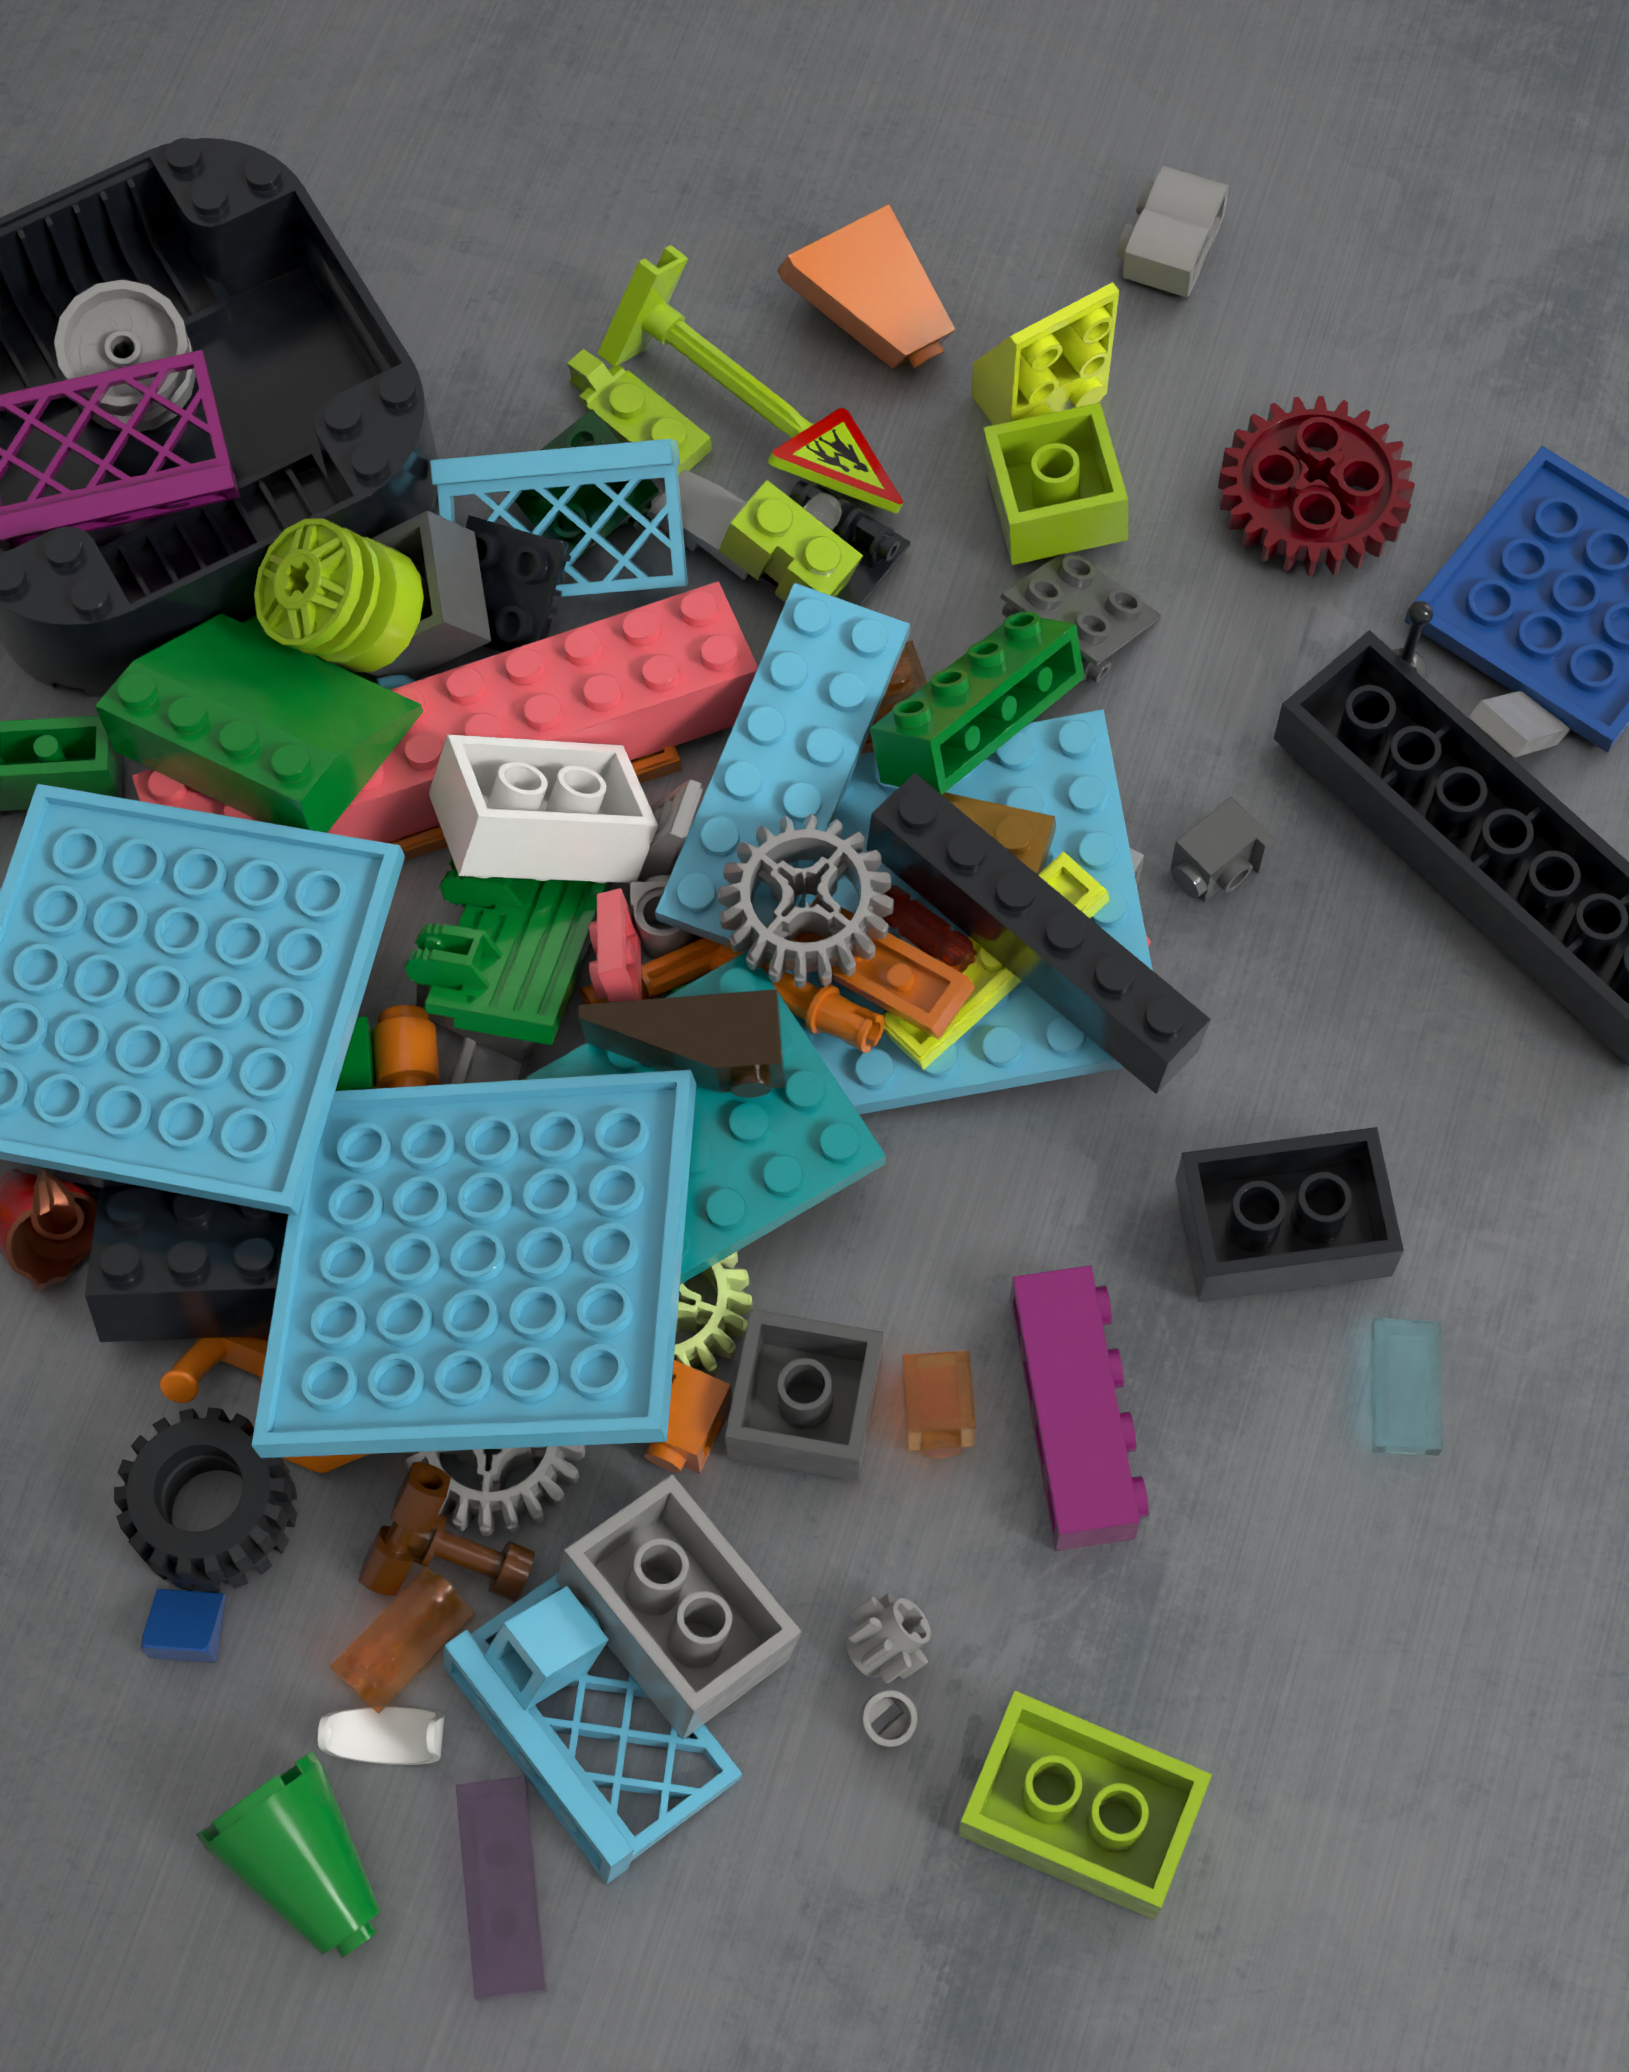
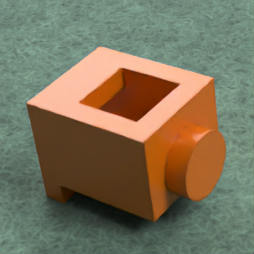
(695, 1420)

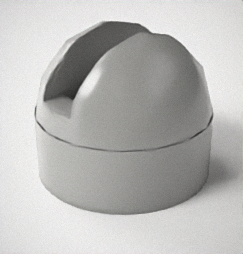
(897, 1730)

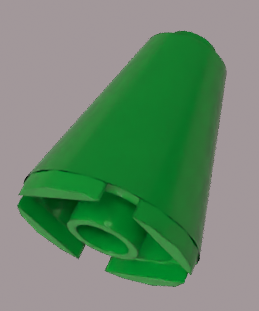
(298, 1857)

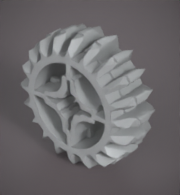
(770, 865)
(492, 1499)

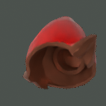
(44, 1226)

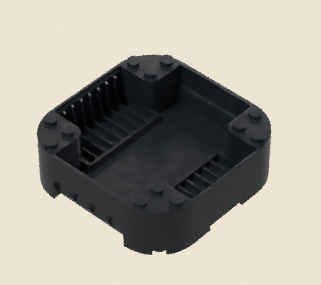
(303, 376)

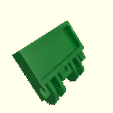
(510, 955)

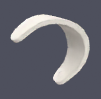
(392, 1737)

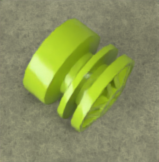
(338, 595)

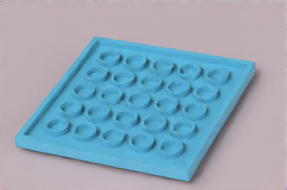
(1049, 769)
(181, 993)
(483, 1269)

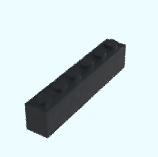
(1036, 933)

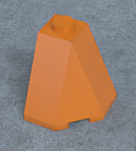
(873, 289)

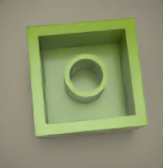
(1056, 483)

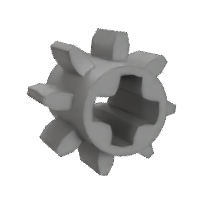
(888, 1638)

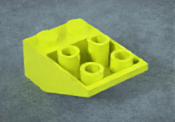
(1050, 363)

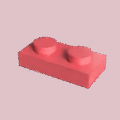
(617, 949)

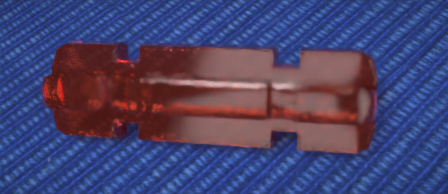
(929, 931)

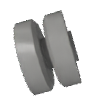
(118, 328)

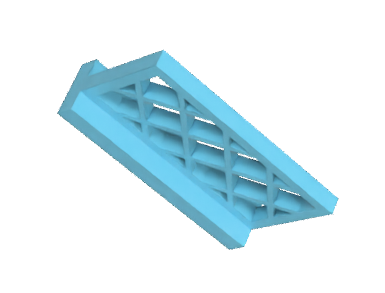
(573, 469)
(552, 1766)

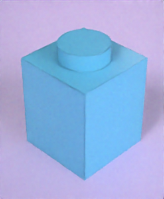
(546, 1647)

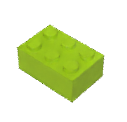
(1084, 1805)

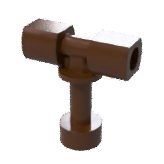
(420, 1535)

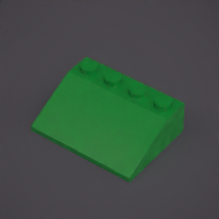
(255, 723)

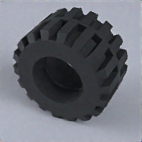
(174, 1459)

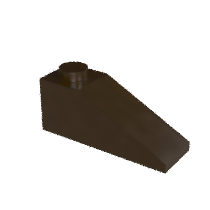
(723, 1038)

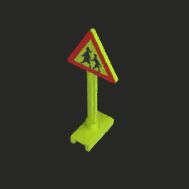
(823, 452)

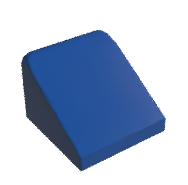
(184, 1626)

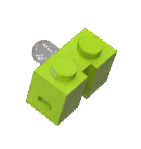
(791, 542)

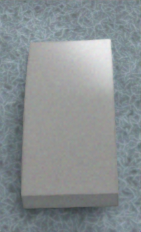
(705, 515)

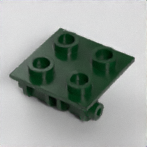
(589, 500)

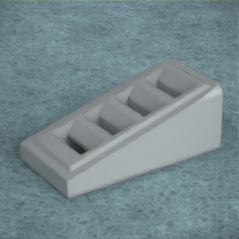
(673, 818)

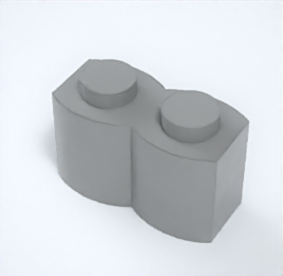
(1173, 231)

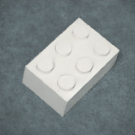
(541, 809)

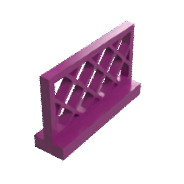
(129, 497)

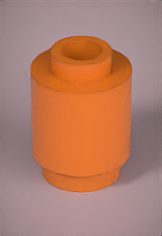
(405, 1048)

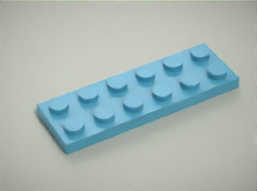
(787, 748)

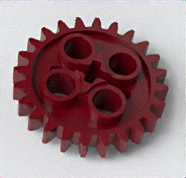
(1315, 486)

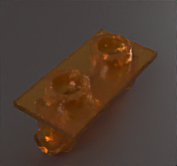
(403, 1639)

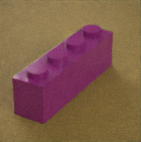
(1076, 1409)

